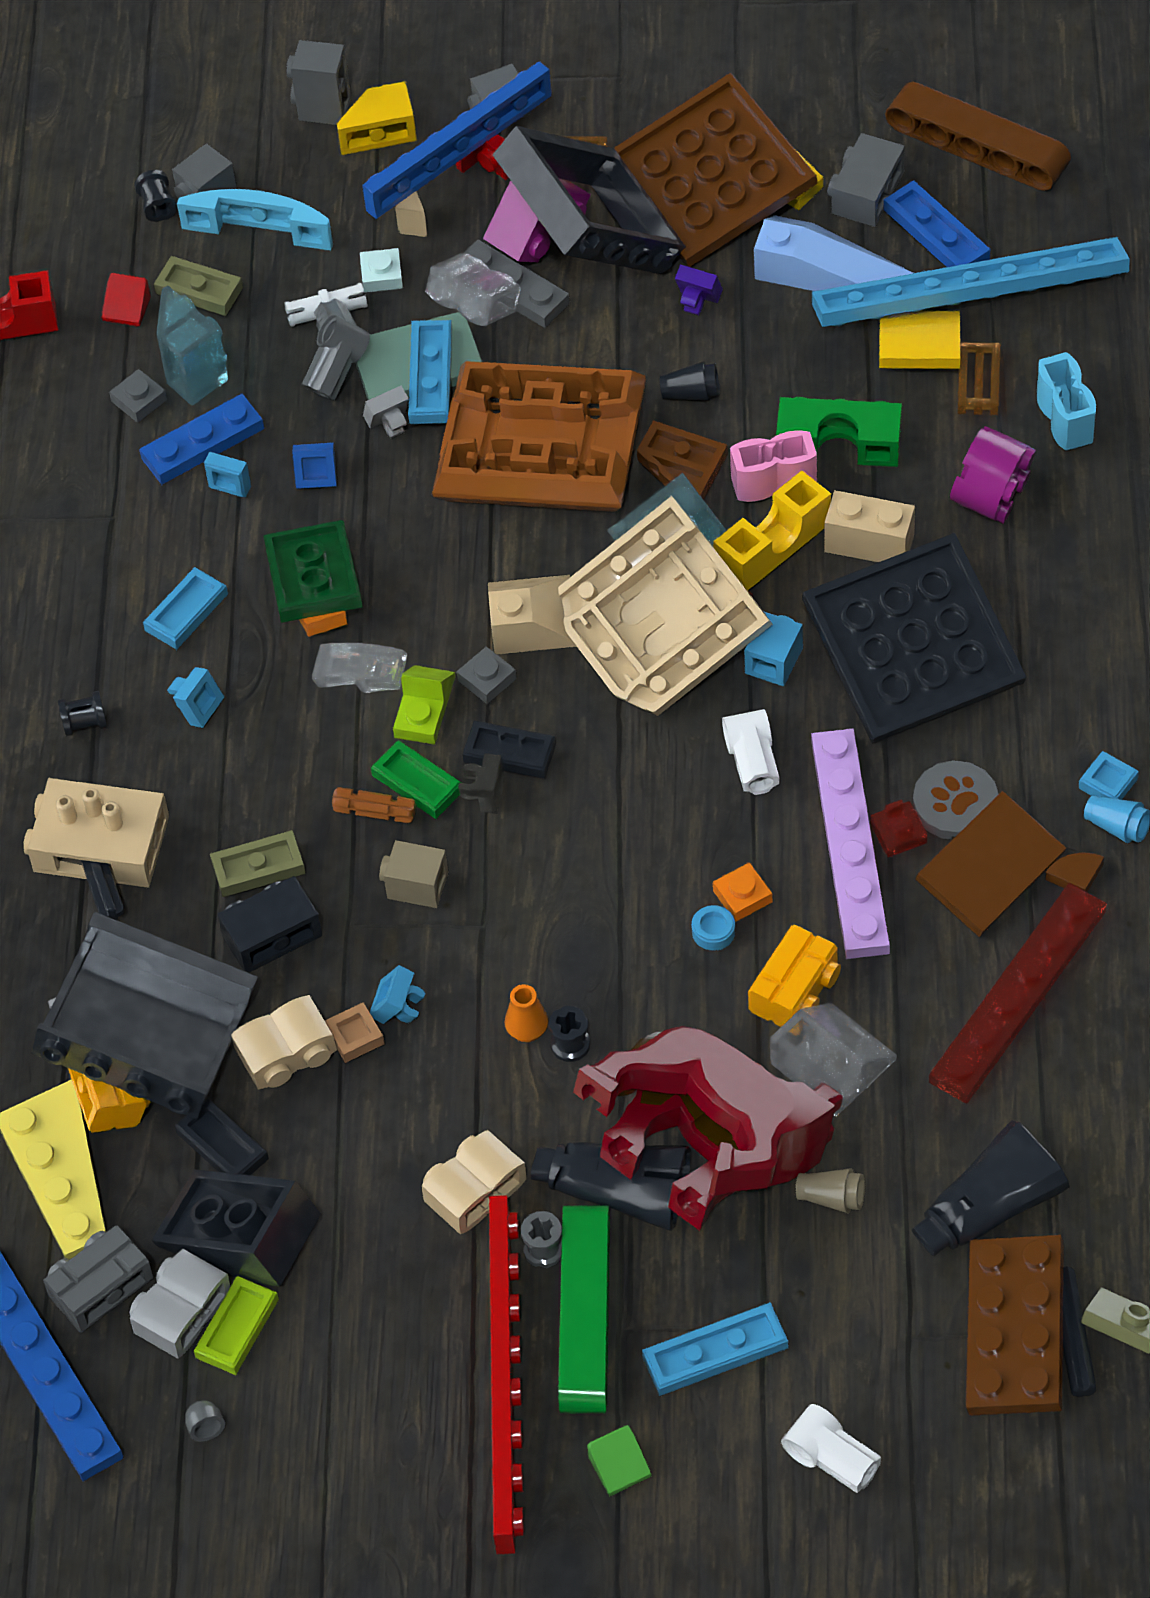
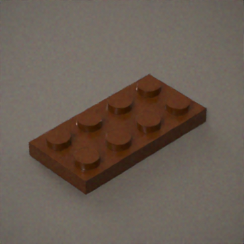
(1015, 1325)

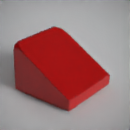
(125, 299)

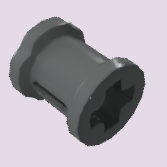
(542, 1239)

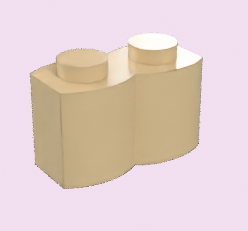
(284, 1042)
(463, 1184)

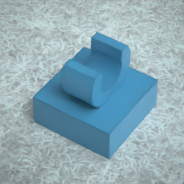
(196, 696)
(392, 996)

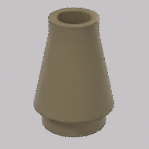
(833, 1189)

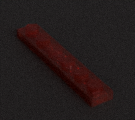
(1017, 993)

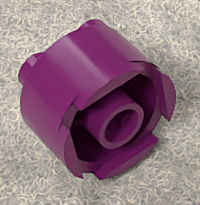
(992, 474)

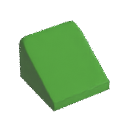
(618, 1460)

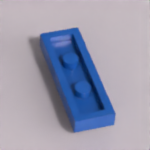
(935, 227)
(194, 440)

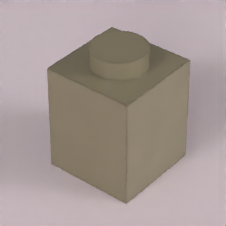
(414, 873)

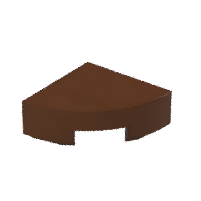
(1076, 869)

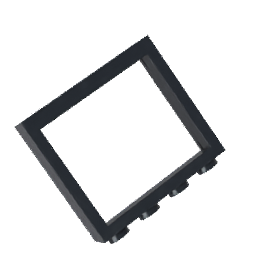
(537, 161)

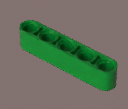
(584, 1309)

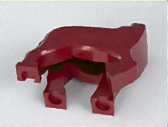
(725, 1106)

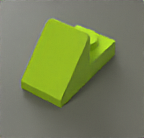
(423, 703)

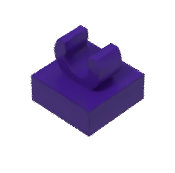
(696, 288)

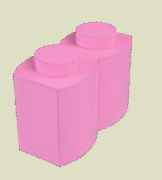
(765, 465)

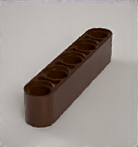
(978, 136)

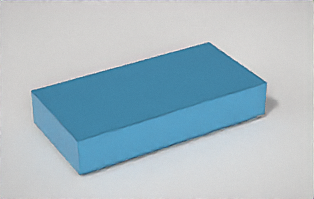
(185, 608)

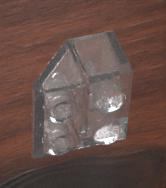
(829, 1048)

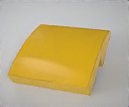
(920, 340)

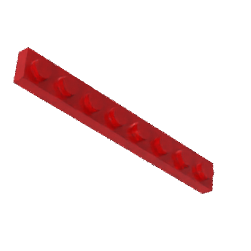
(506, 1390)

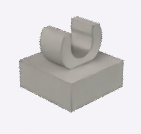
(389, 410)

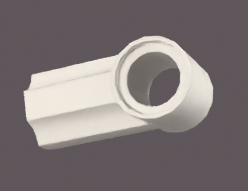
(751, 741)
(820, 1441)

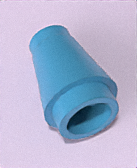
(1119, 817)

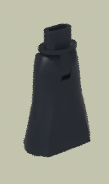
(586, 1176)
(998, 1185)

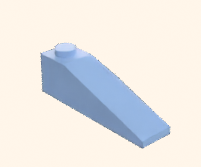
(815, 258)

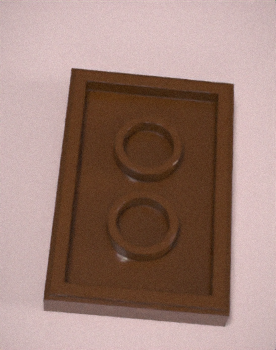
(990, 863)

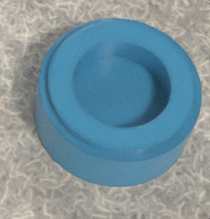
(713, 927)

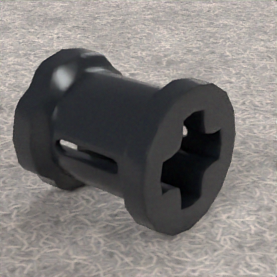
(154, 190)
(82, 713)
(570, 1036)

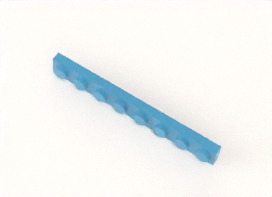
(970, 282)

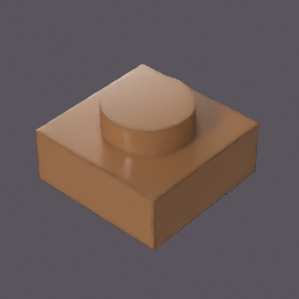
(355, 1032)

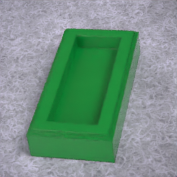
(416, 778)

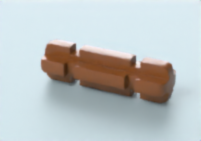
(373, 805)

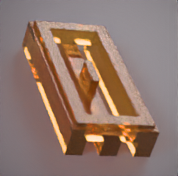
(979, 403)

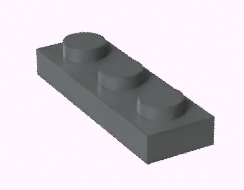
(537, 298)

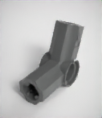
(339, 346)

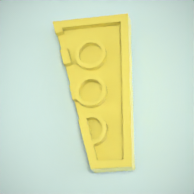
(56, 1162)

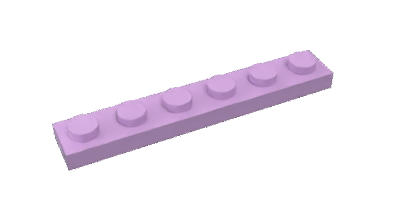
(850, 844)

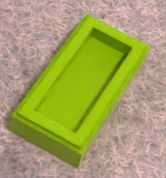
(236, 1325)

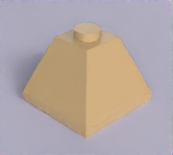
(528, 615)

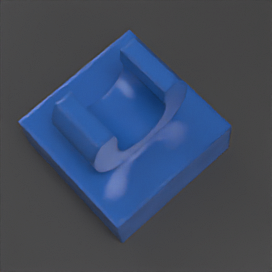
(314, 465)

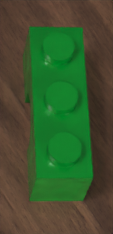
(869, 425)

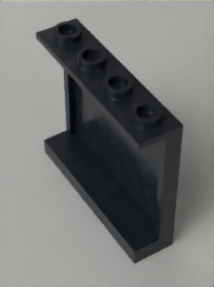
(145, 1016)

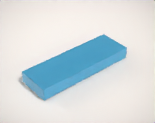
(430, 371)
(715, 1349)

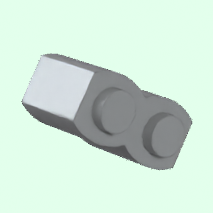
(179, 1303)

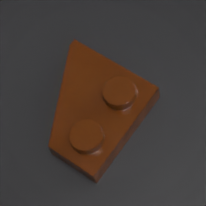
(673, 451)

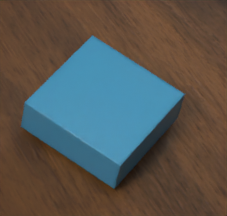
(227, 474)
(1108, 777)

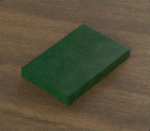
(312, 571)

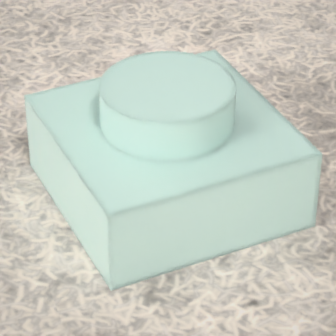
(381, 270)

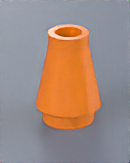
(525, 1015)

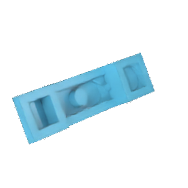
(258, 209)

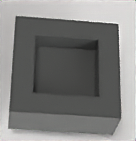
(138, 395)
(486, 675)

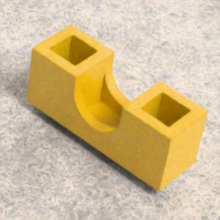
(794, 519)

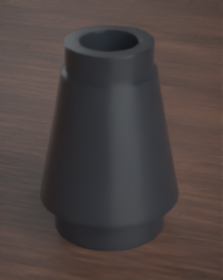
(691, 383)

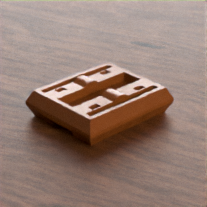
(539, 446)

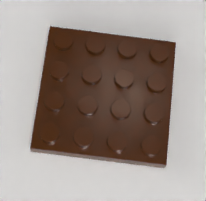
(715, 167)

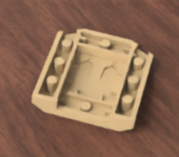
(659, 610)

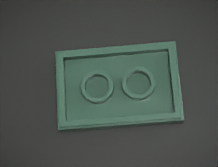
(388, 356)

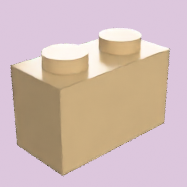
(868, 527)

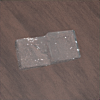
(366, 665)

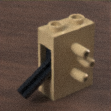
(98, 837)

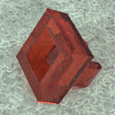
(898, 828)

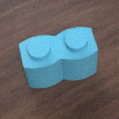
(1066, 401)

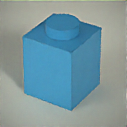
(775, 650)

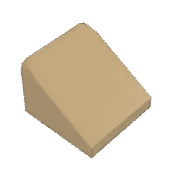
(411, 216)

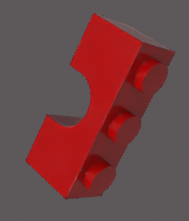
(28, 306)

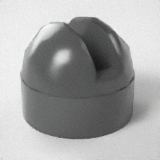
(204, 1420)

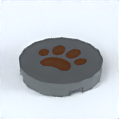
(952, 796)

